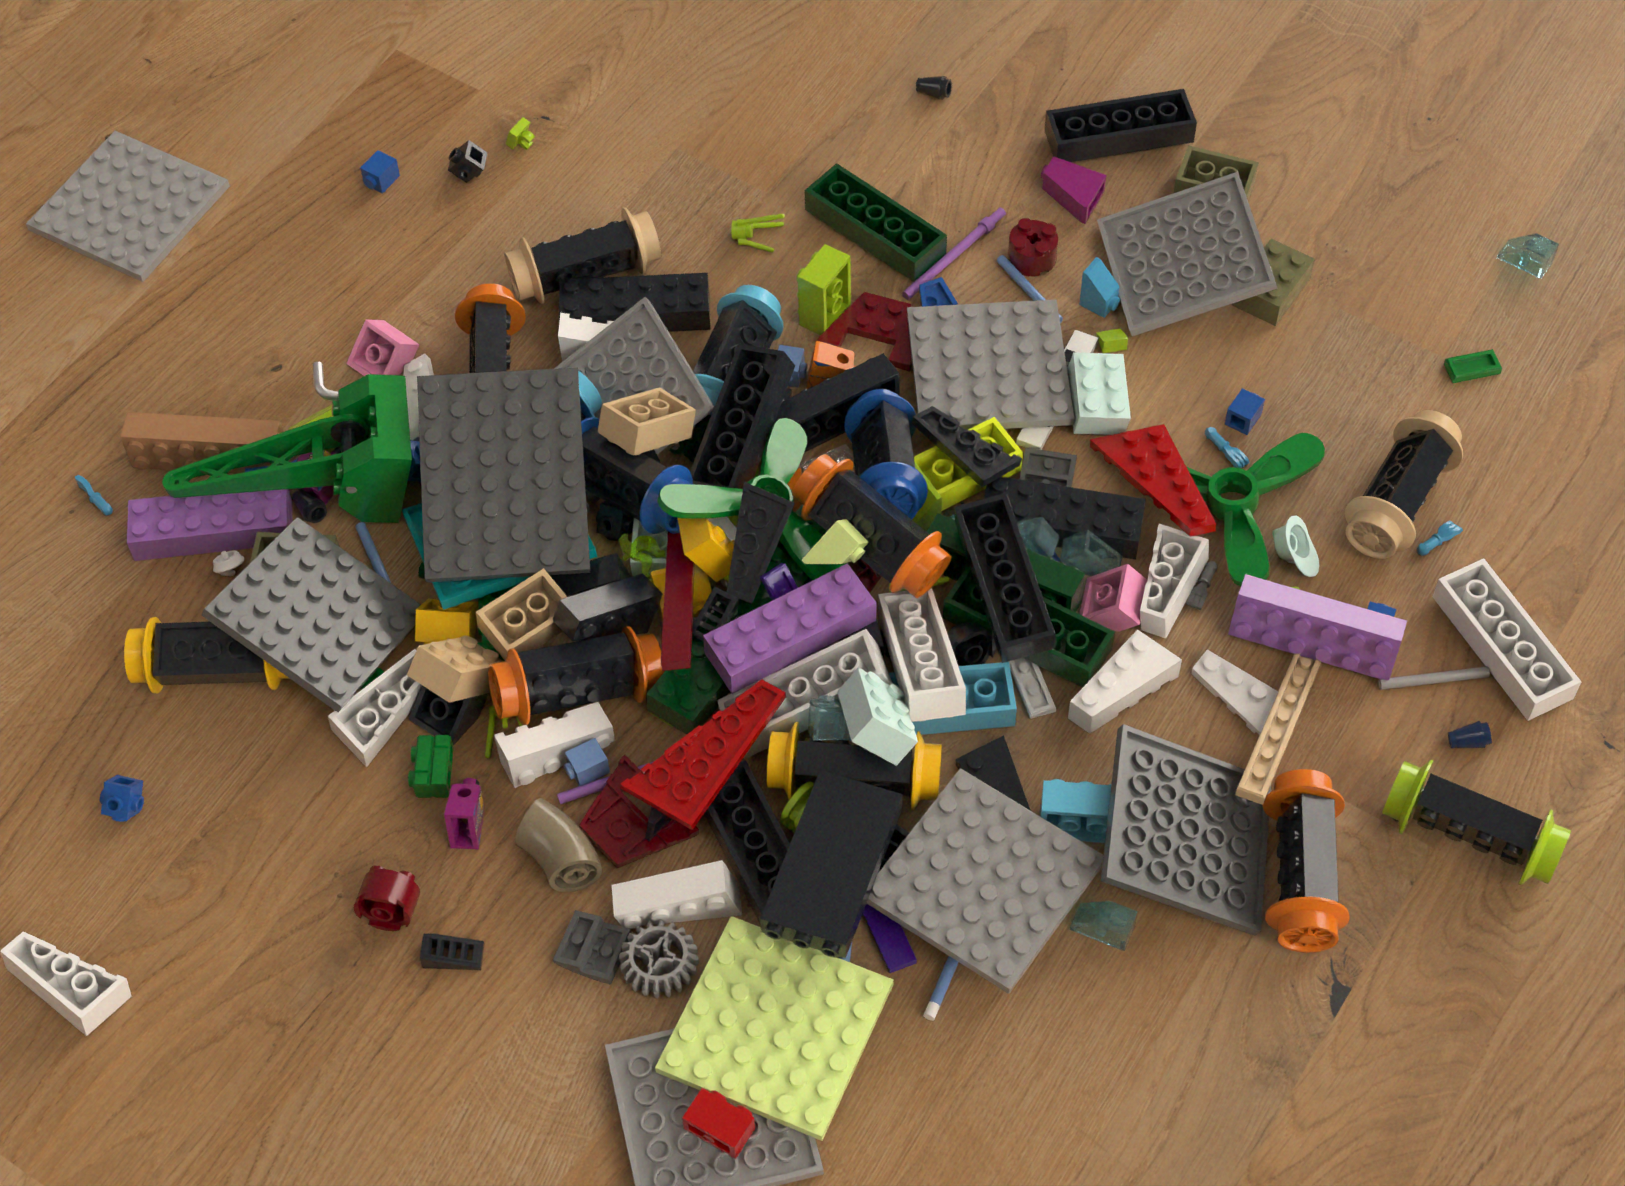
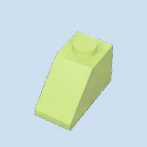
(838, 545)

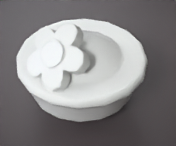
(227, 562)

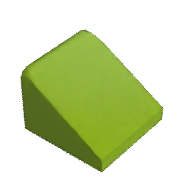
(1112, 340)

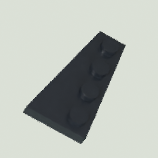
(965, 447)
(757, 535)
(995, 767)

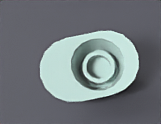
(1296, 547)

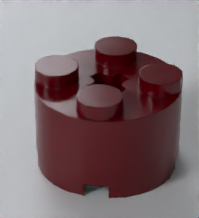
(1033, 247)
(387, 898)

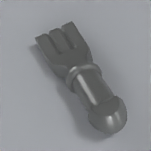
(1199, 592)

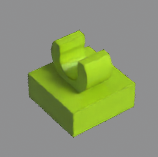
(520, 135)

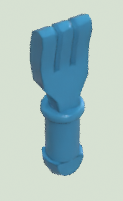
(1233, 454)
(94, 497)
(1445, 533)

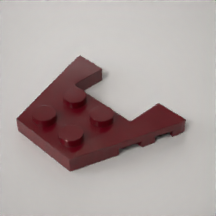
(878, 320)
(621, 827)

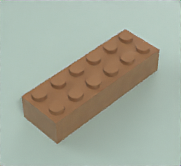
(179, 440)

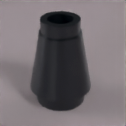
(935, 86)
(309, 506)

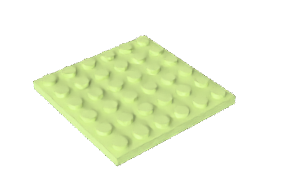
(775, 1028)

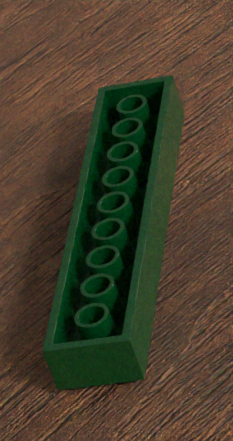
(691, 694)

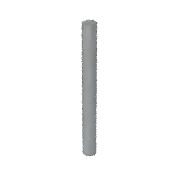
(1433, 678)

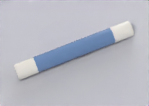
(940, 989)

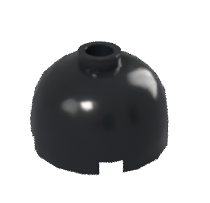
(971, 643)

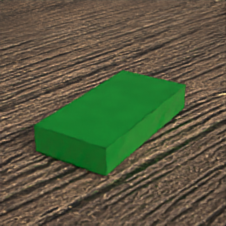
(1472, 366)

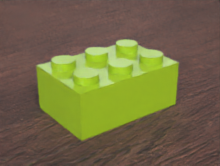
(824, 289)

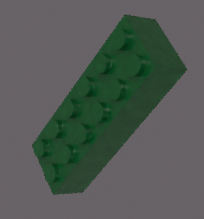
(875, 222)
(1056, 580)
(1079, 642)

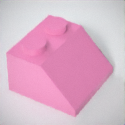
(381, 349)
(1114, 598)

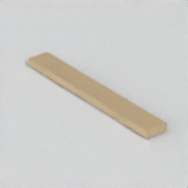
(1278, 729)

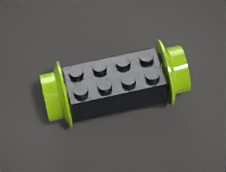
(1477, 820)

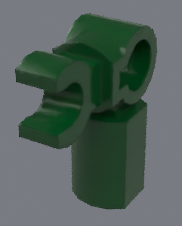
(691, 447)

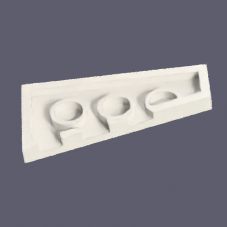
(417, 367)
(1238, 689)

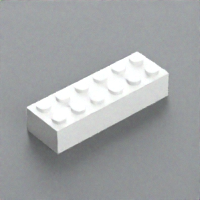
(1506, 639)
(921, 655)
(812, 677)

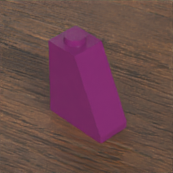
(1073, 187)

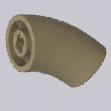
(558, 847)

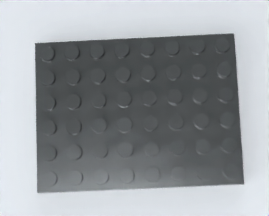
(502, 474)

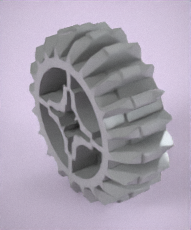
(641, 948)

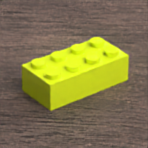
(950, 479)

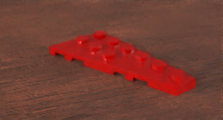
(1156, 469)
(701, 762)

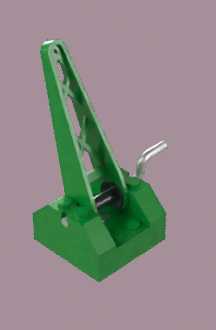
(367, 475)

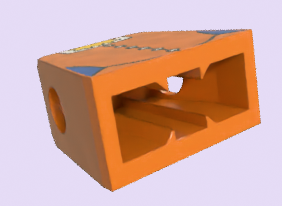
(828, 362)

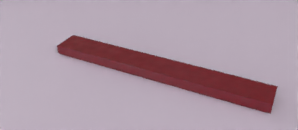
(677, 607)

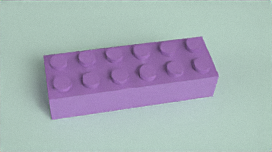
(204, 523)
(1317, 627)
(789, 628)

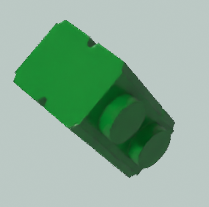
(432, 766)

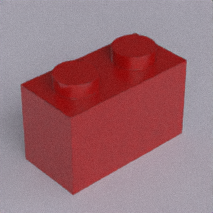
(719, 1122)

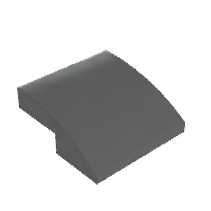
(1048, 467)
(591, 947)

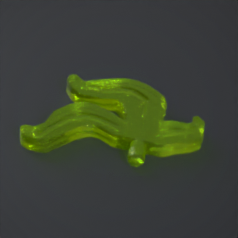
(635, 549)

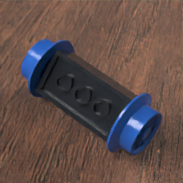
(883, 450)
(628, 479)

